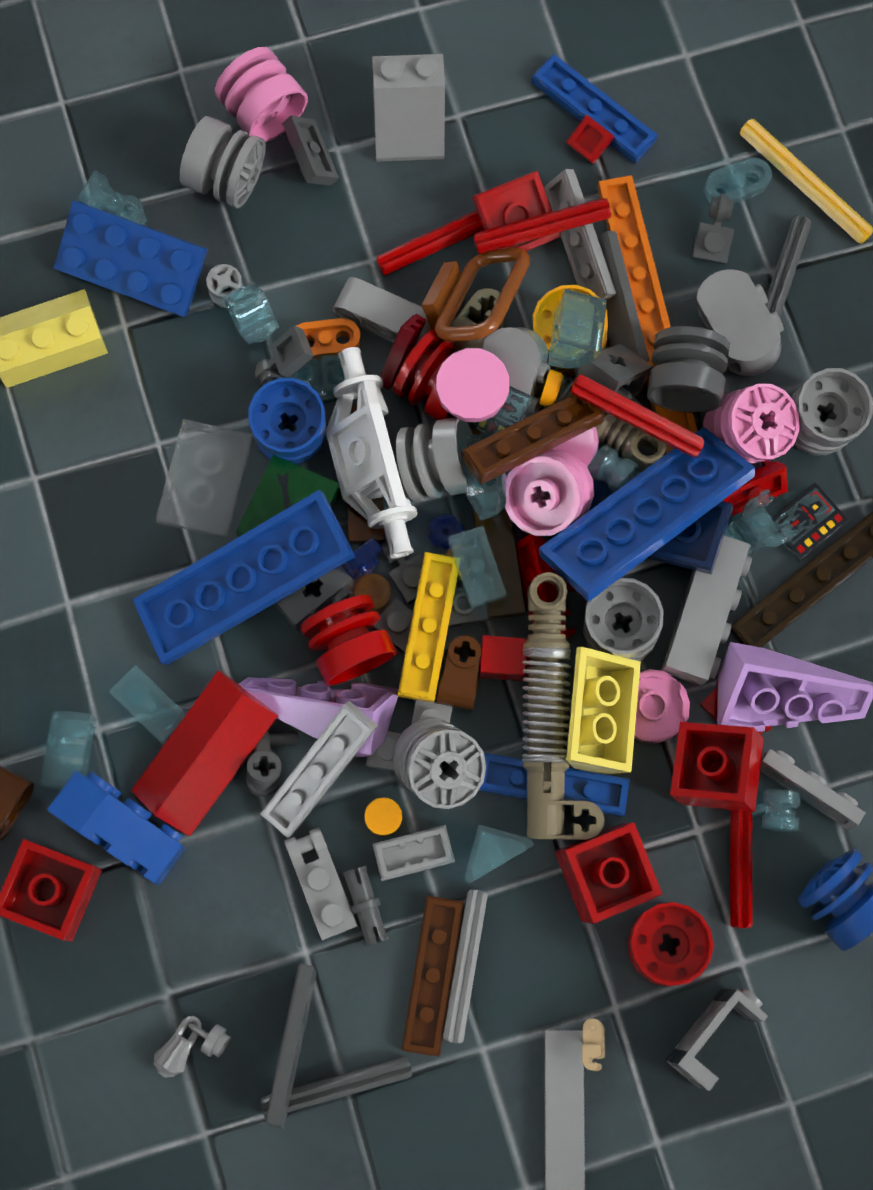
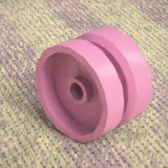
(569, 489)

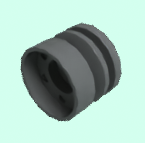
(688, 369)

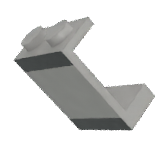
(683, 1055)

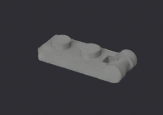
(321, 885)

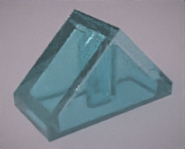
(491, 850)

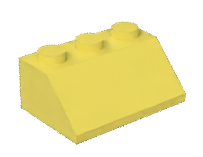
(48, 338)
(603, 712)

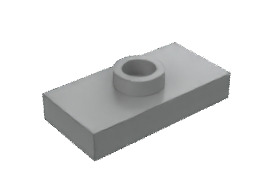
(413, 853)

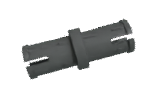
(365, 906)

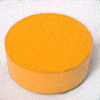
(551, 388)
(383, 816)

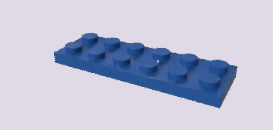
(645, 515)
(243, 578)

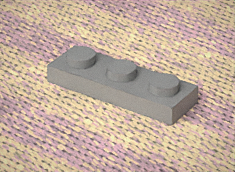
(812, 788)

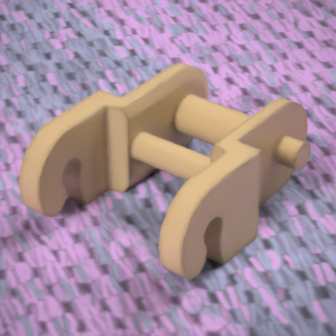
(593, 1044)

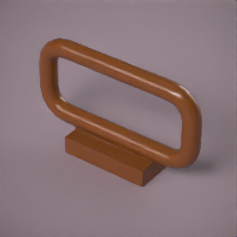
(452, 286)

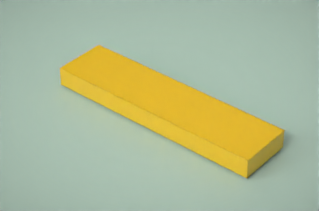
(428, 628)

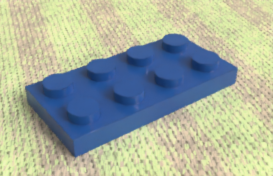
(130, 258)

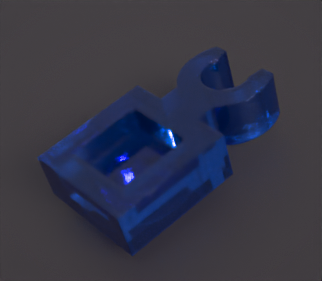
(364, 560)

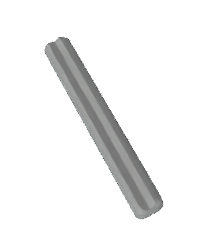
(465, 966)

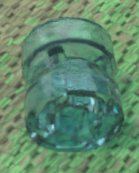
(612, 469)
(780, 810)

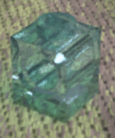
(251, 313)

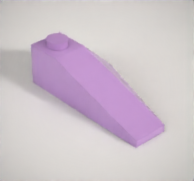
(777, 689)
(316, 705)

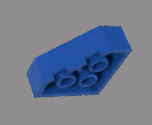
(121, 828)

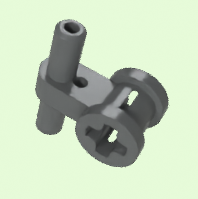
(268, 762)

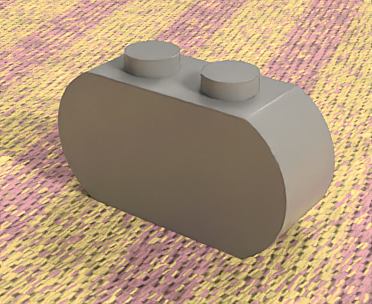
(738, 311)
(524, 358)

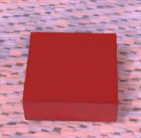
(590, 139)

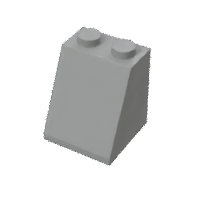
(409, 107)

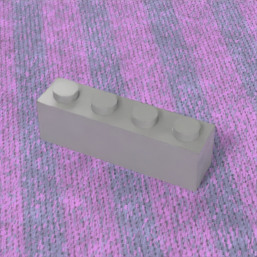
(704, 615)

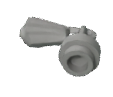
(173, 1055)

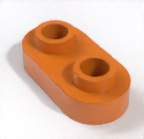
(325, 336)

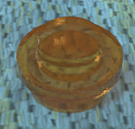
(375, 586)

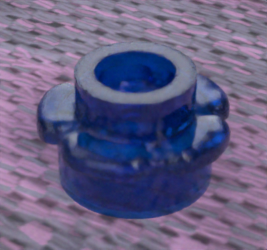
(440, 523)

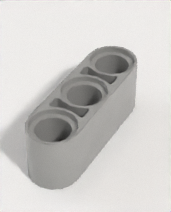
(376, 309)

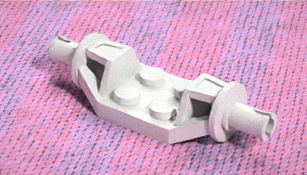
(365, 455)

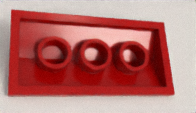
(203, 754)

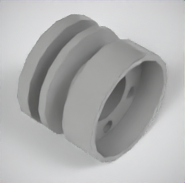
(222, 161)
(844, 403)
(433, 459)
(627, 602)
(421, 752)

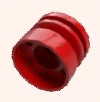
(420, 373)
(345, 633)
(677, 923)

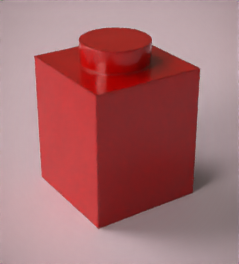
(502, 658)

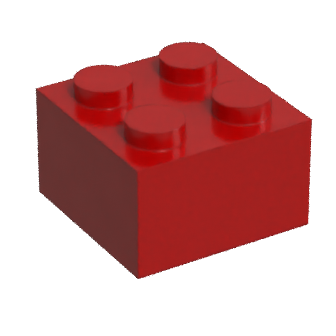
(717, 766)
(608, 873)
(48, 890)

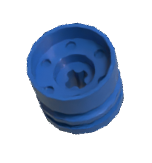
(292, 402)
(844, 896)

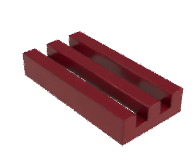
(404, 342)

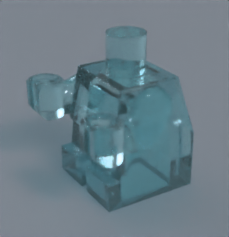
(758, 527)

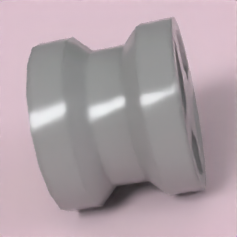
(221, 278)

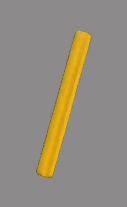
(806, 181)

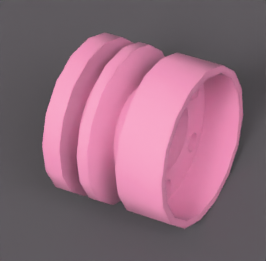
(260, 93)
(756, 422)

